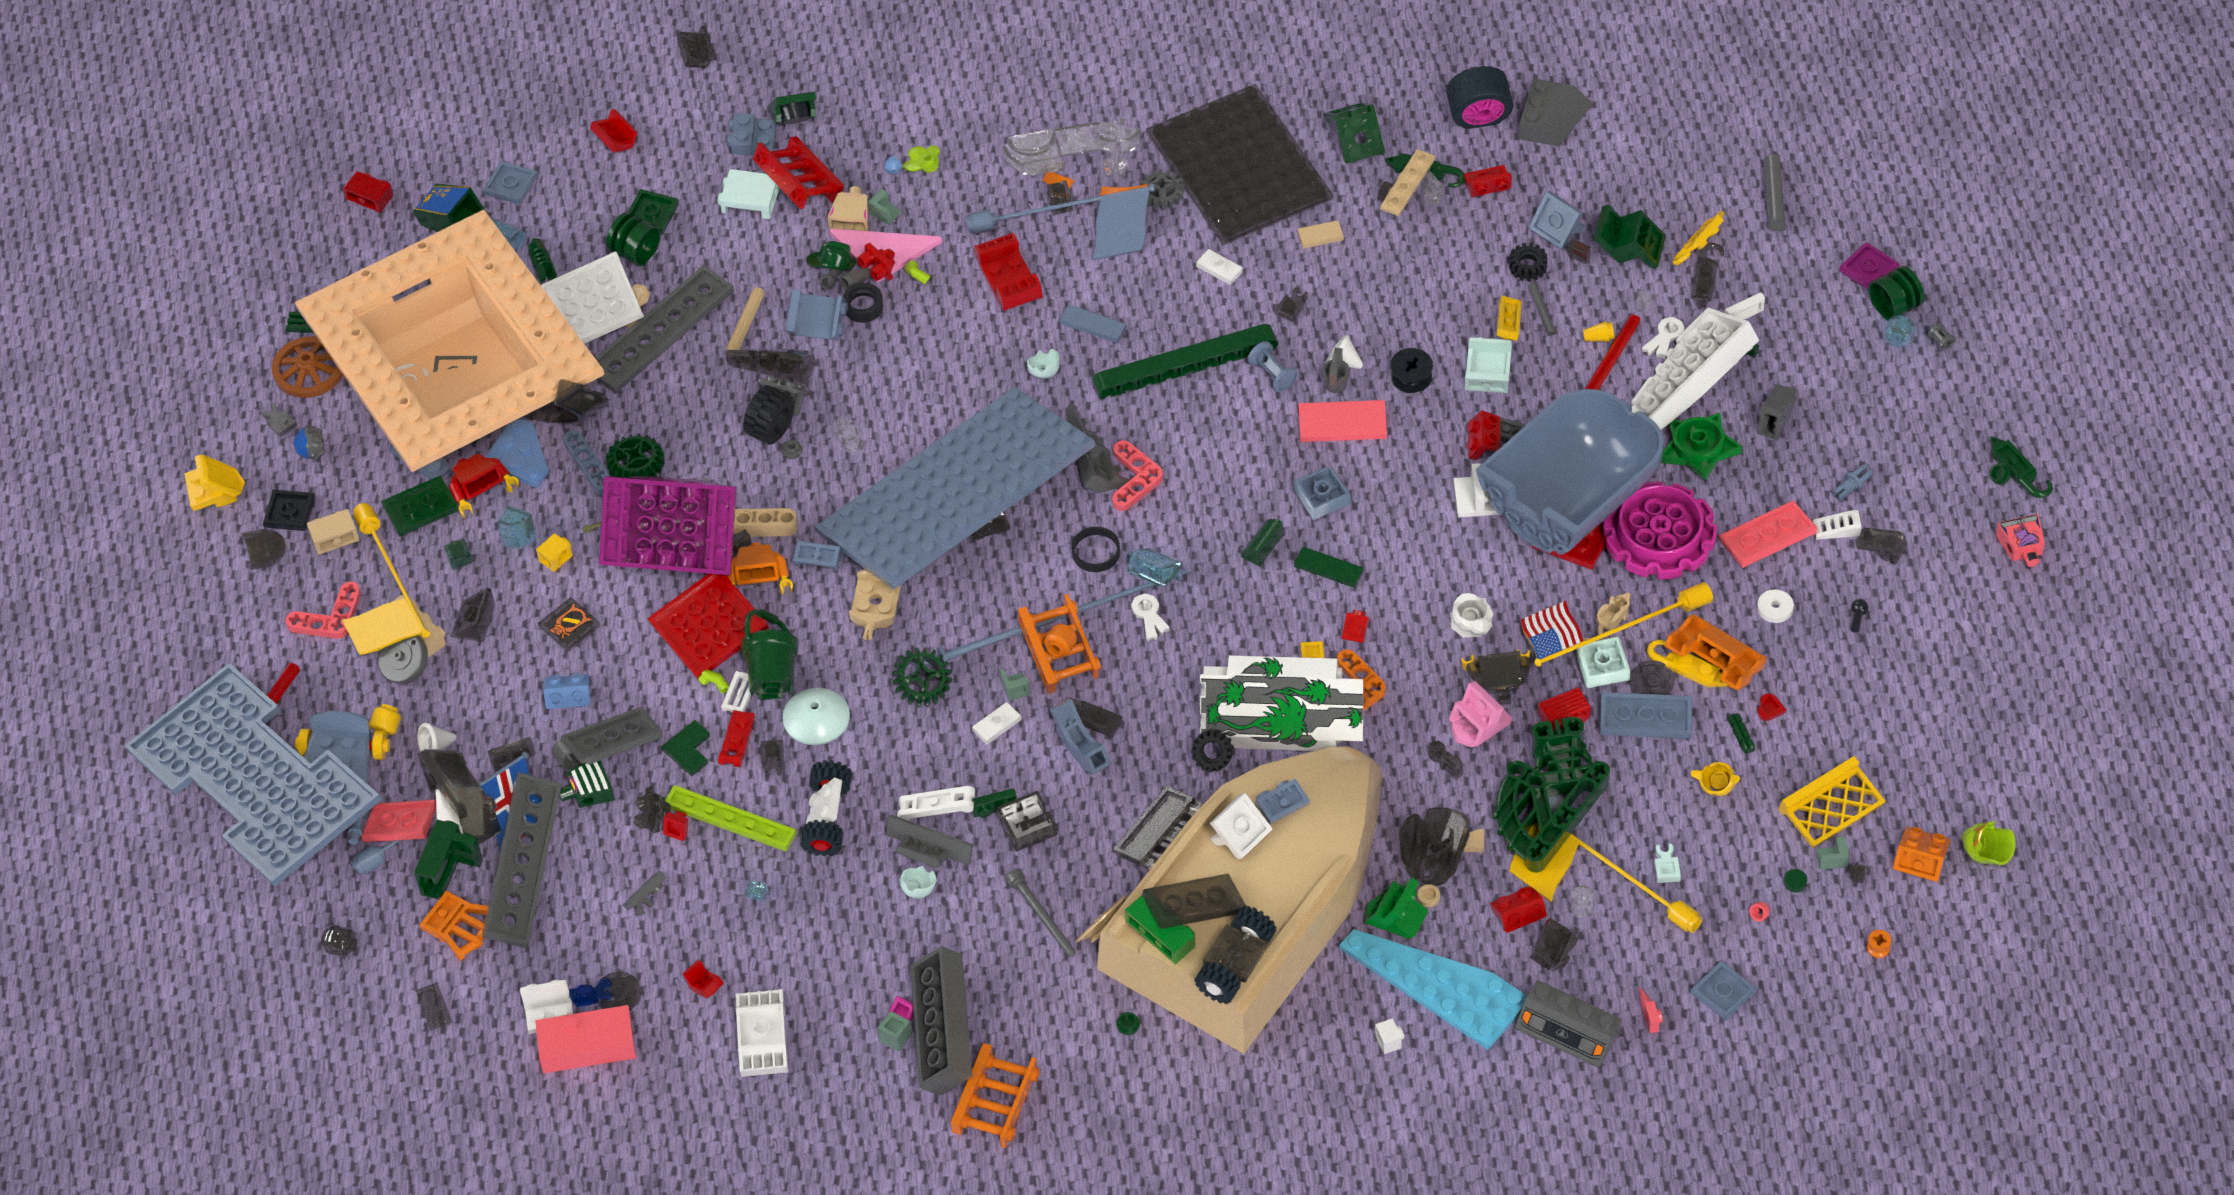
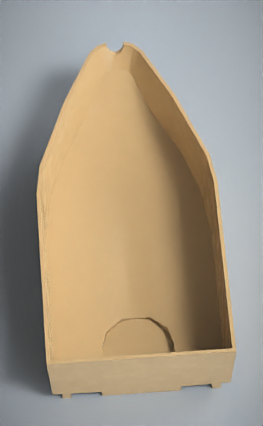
(1298, 875)

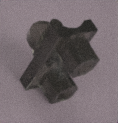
(995, 526)
(653, 810)

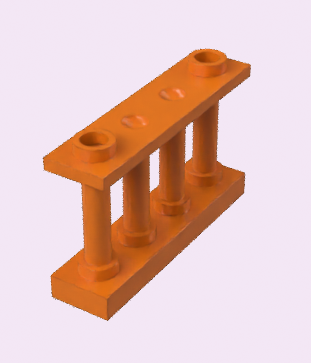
(1043, 658)
(970, 1097)

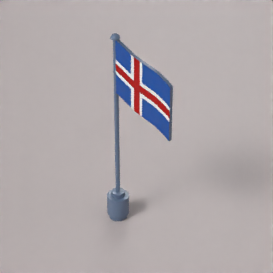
(498, 785)

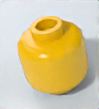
(385, 719)

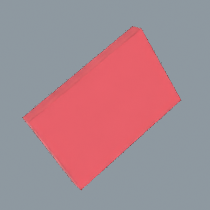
(399, 821)

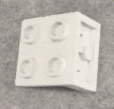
(545, 1001)

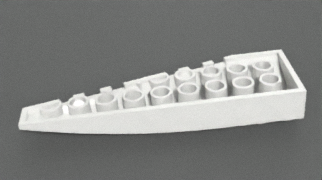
(1695, 364)

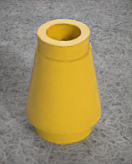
(1599, 333)

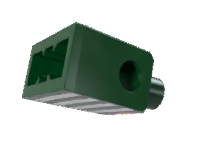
(588, 785)

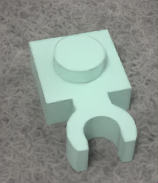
(1666, 866)

